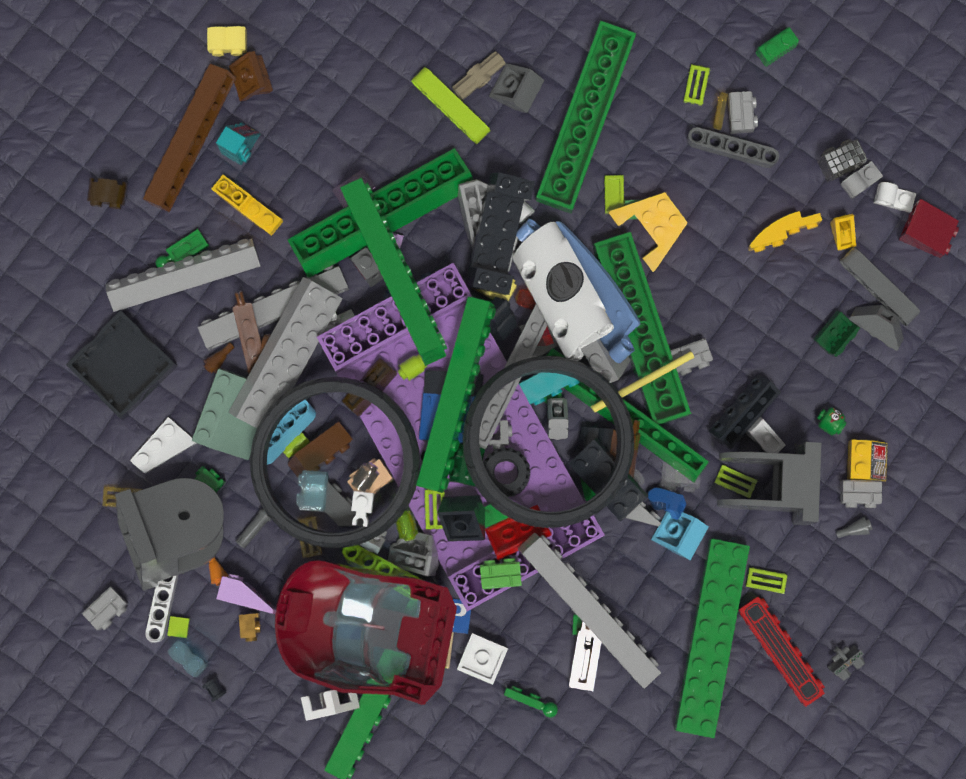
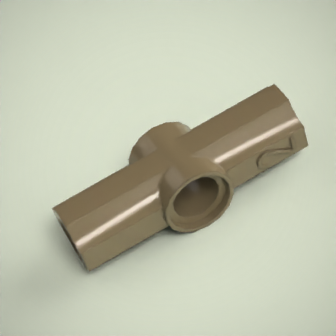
(478, 75)

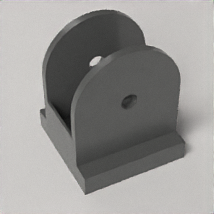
(794, 482)
(170, 528)

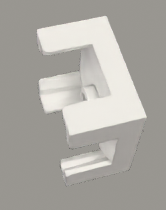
(482, 658)
(330, 705)

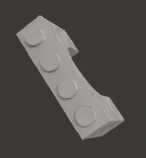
(602, 361)

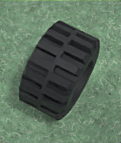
(518, 460)

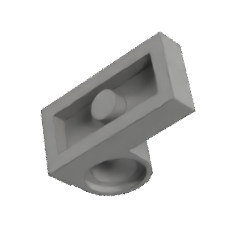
(861, 180)

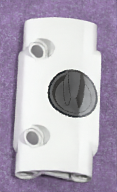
(562, 290)

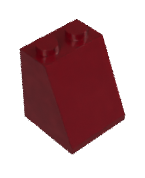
(929, 229)

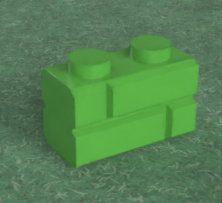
(500, 575)

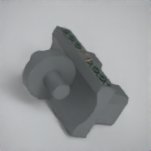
(845, 658)

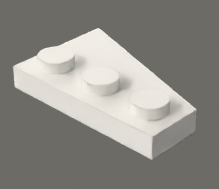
(161, 446)

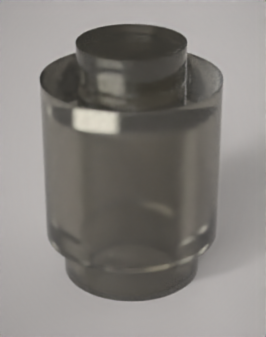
(365, 476)

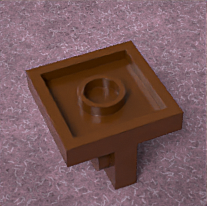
(250, 76)

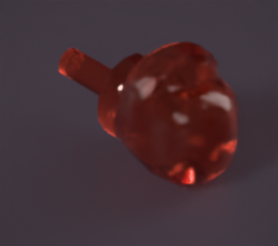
(525, 299)

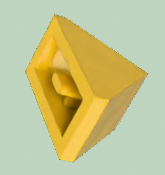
(844, 231)

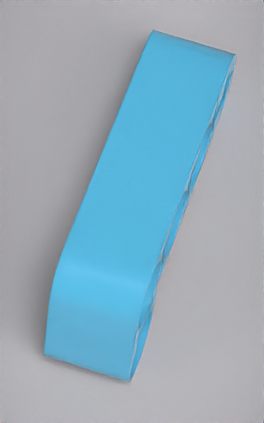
(287, 434)

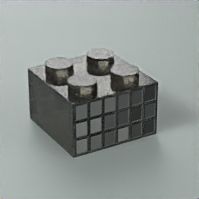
(842, 160)

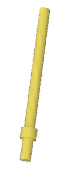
(648, 378)

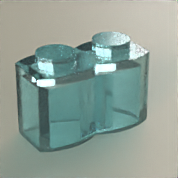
(313, 490)
(184, 654)

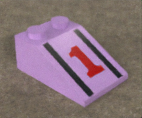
(238, 592)

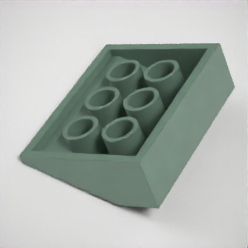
(217, 426)

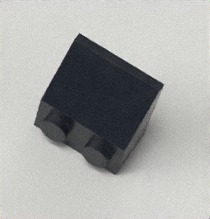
(462, 518)

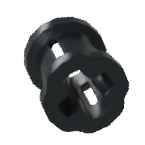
(214, 689)

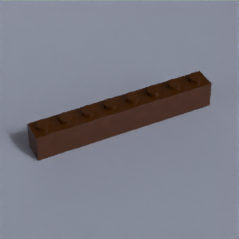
(189, 138)

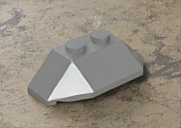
(471, 201)
(415, 555)

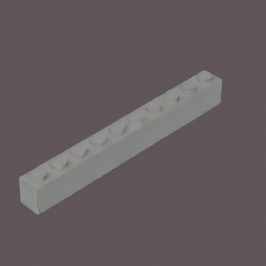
(587, 608)

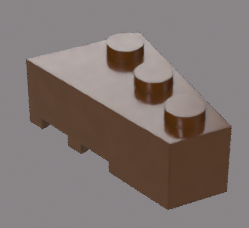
(321, 450)

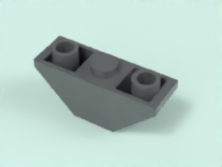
(879, 323)
(339, 508)

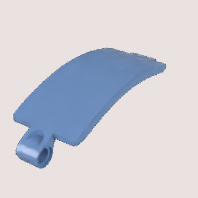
(615, 303)

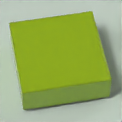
(178, 627)

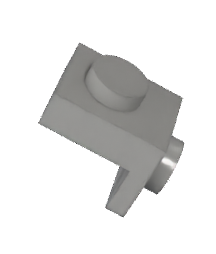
(505, 432)

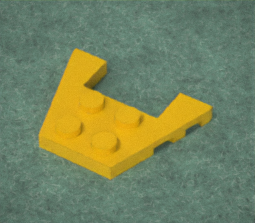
(659, 219)

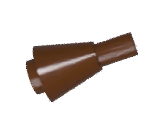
(216, 360)

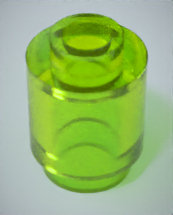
(406, 526)

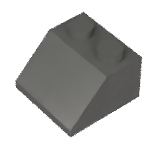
(517, 87)

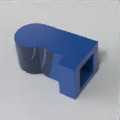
(668, 501)

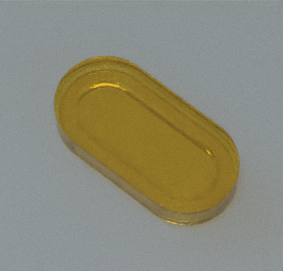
(720, 110)

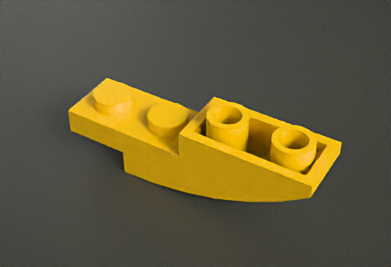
(247, 205)
(777, 231)

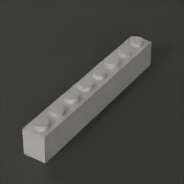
(182, 274)
(266, 309)

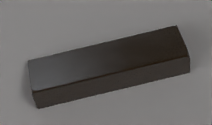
(378, 376)

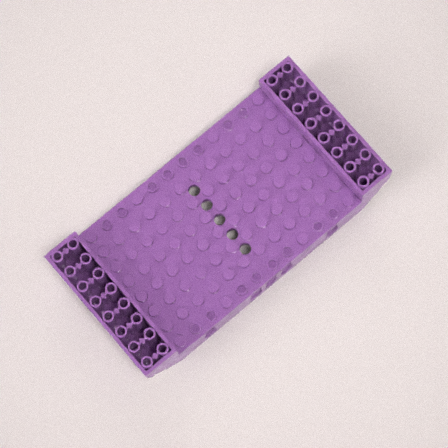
(383, 334)

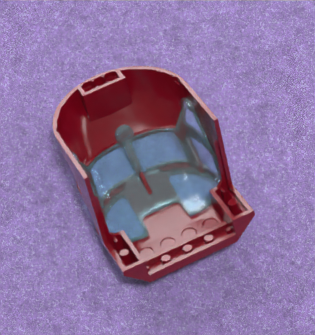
(365, 630)

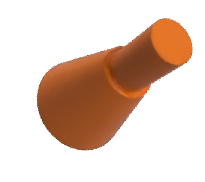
(216, 572)

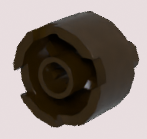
(107, 192)

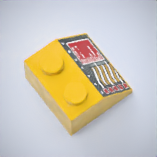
(867, 460)

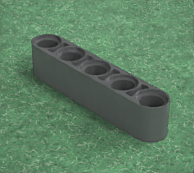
(742, 145)
(879, 286)

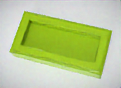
(613, 192)

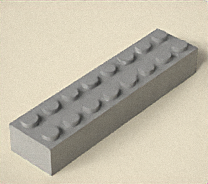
(286, 351)

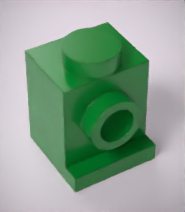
(209, 478)

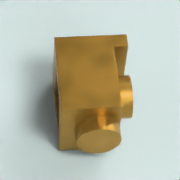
(249, 626)

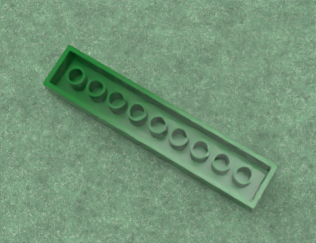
(585, 117)
(399, 203)
(395, 271)
(664, 395)
(711, 638)

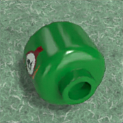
(831, 421)

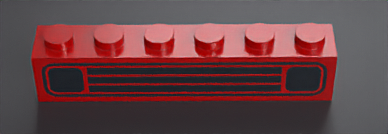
(781, 651)

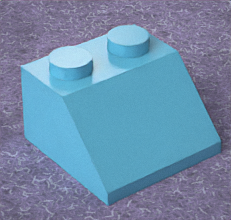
(680, 535)

